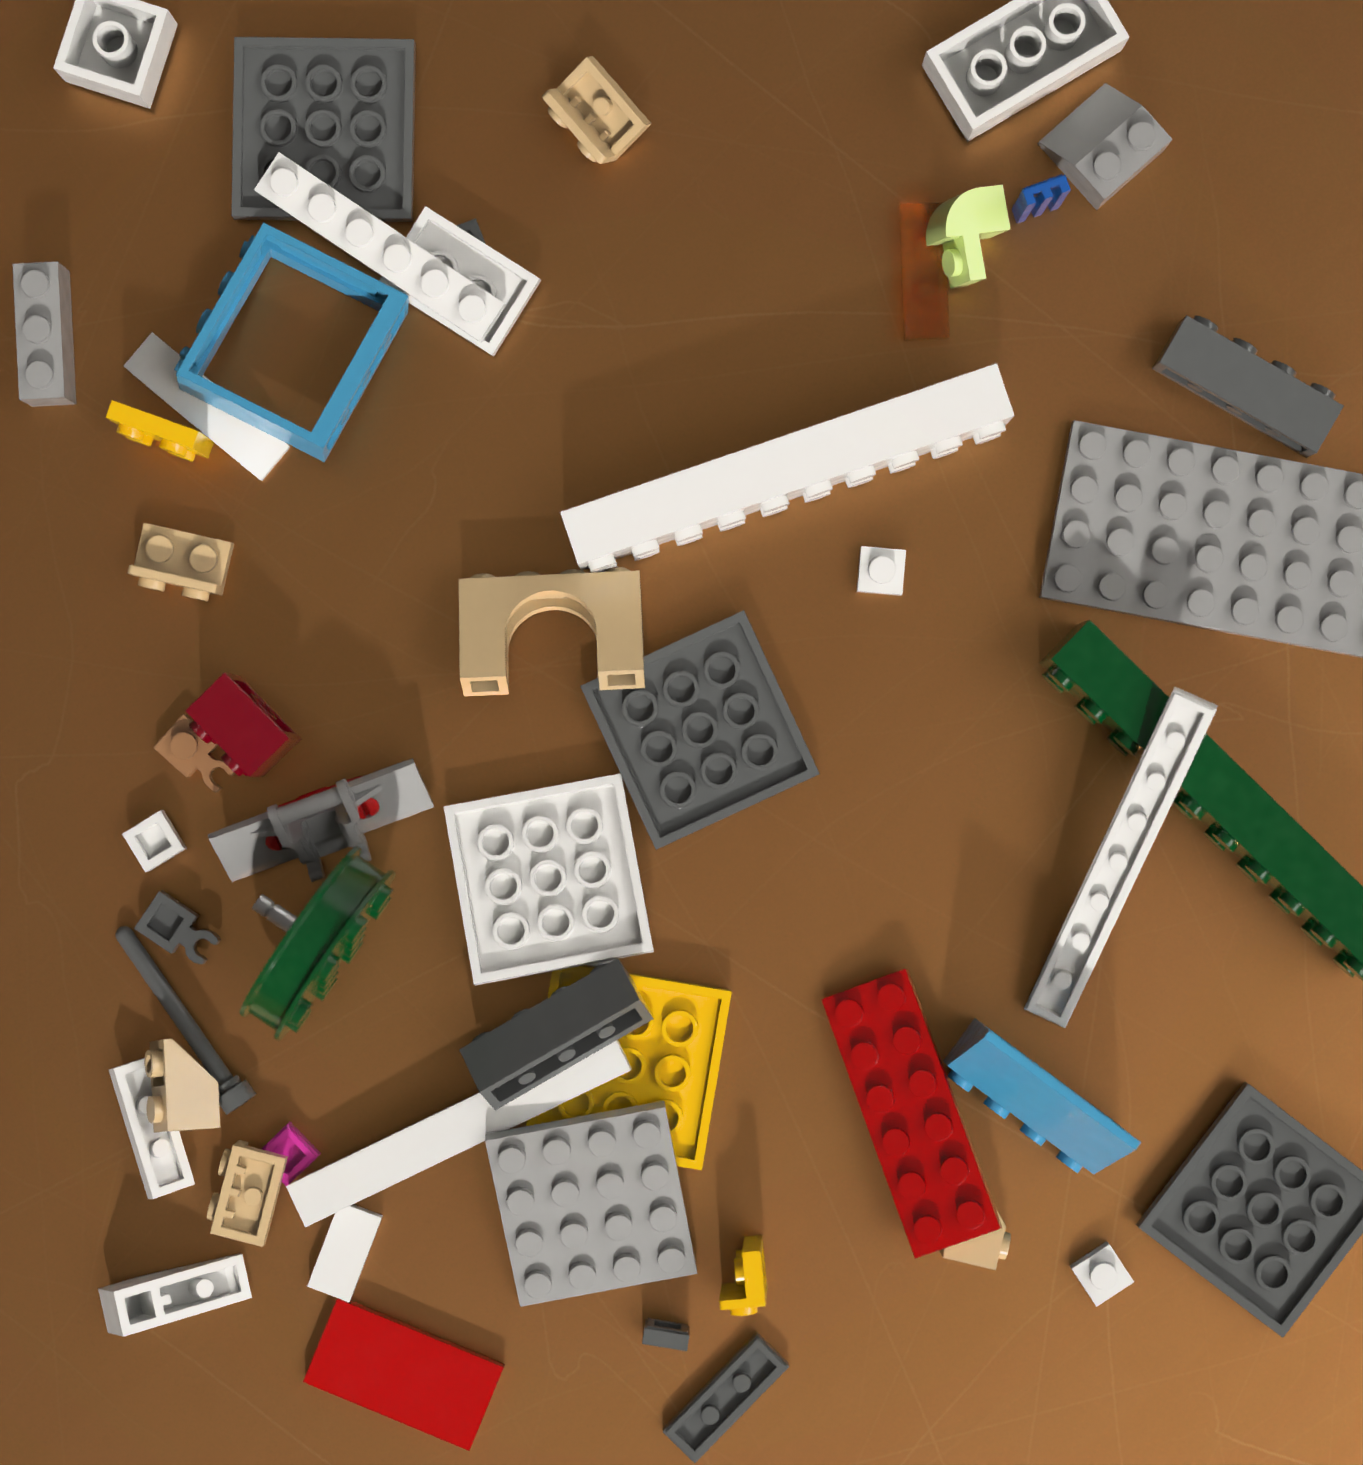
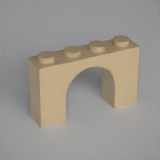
(497, 605)

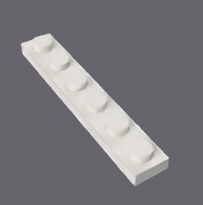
(380, 247)

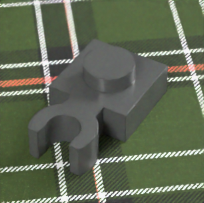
(171, 924)

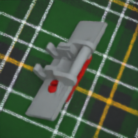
(322, 822)

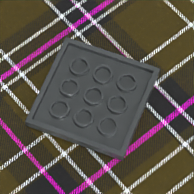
(331, 109)
(702, 732)
(1260, 1209)

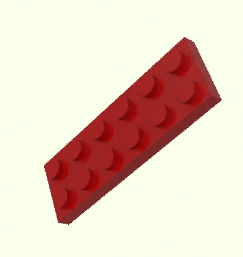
(911, 1113)

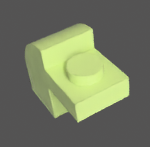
(961, 225)

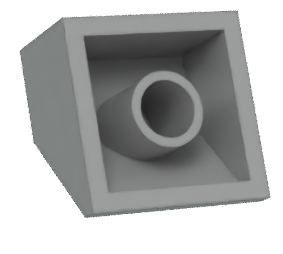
(1105, 144)

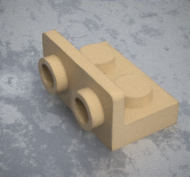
(181, 560)
(247, 1194)

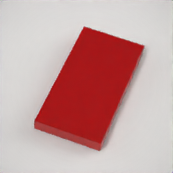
(404, 1373)

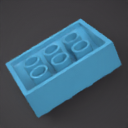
(1038, 1099)

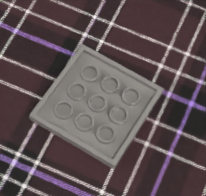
(591, 1203)

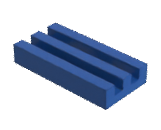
(1047, 192)

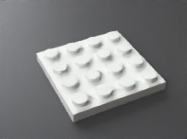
(548, 879)

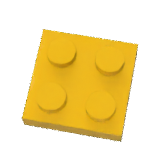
(145, 427)

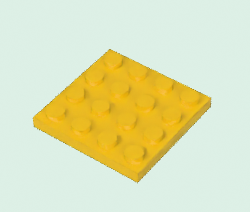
(670, 1060)

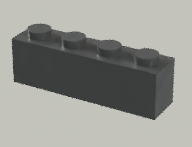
(1248, 386)
(555, 1034)

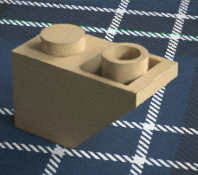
(182, 1090)

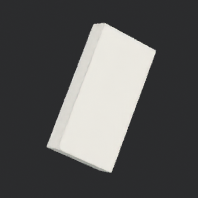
(345, 1252)

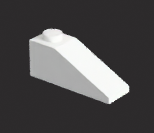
(173, 1294)

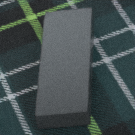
(725, 1397)

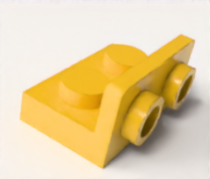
(751, 1280)

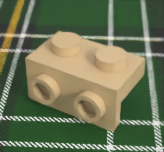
(596, 112)

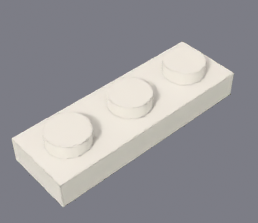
(159, 1154)

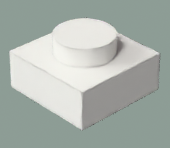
(881, 570)
(154, 841)
(1101, 1273)

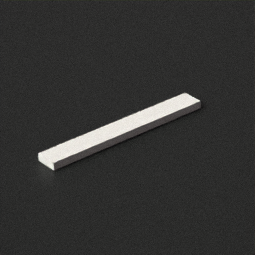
(1120, 856)
(442, 1137)

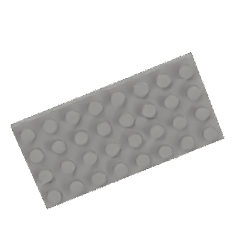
(1209, 539)

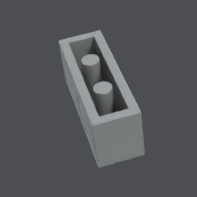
(44, 334)

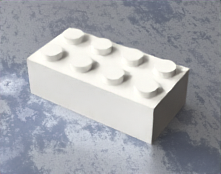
(1020, 57)

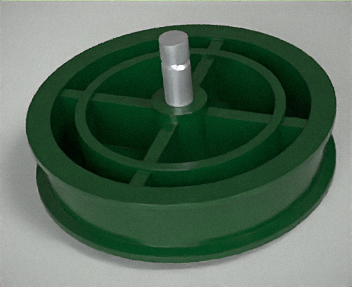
(316, 942)

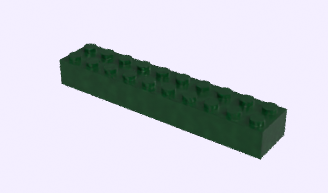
(1217, 793)

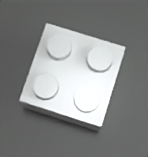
(116, 48)

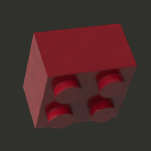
(242, 726)

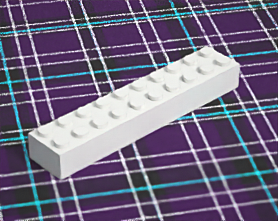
(787, 468)

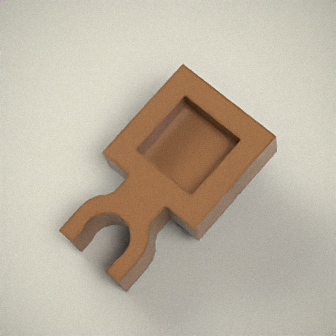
(189, 752)

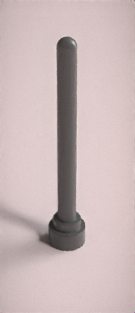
(232, 1090)

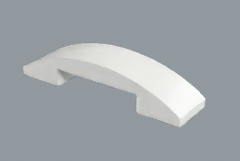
(251, 447)

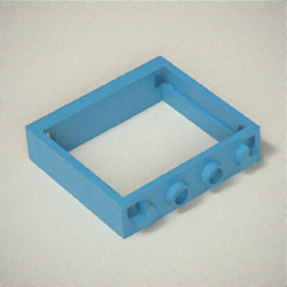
(233, 293)

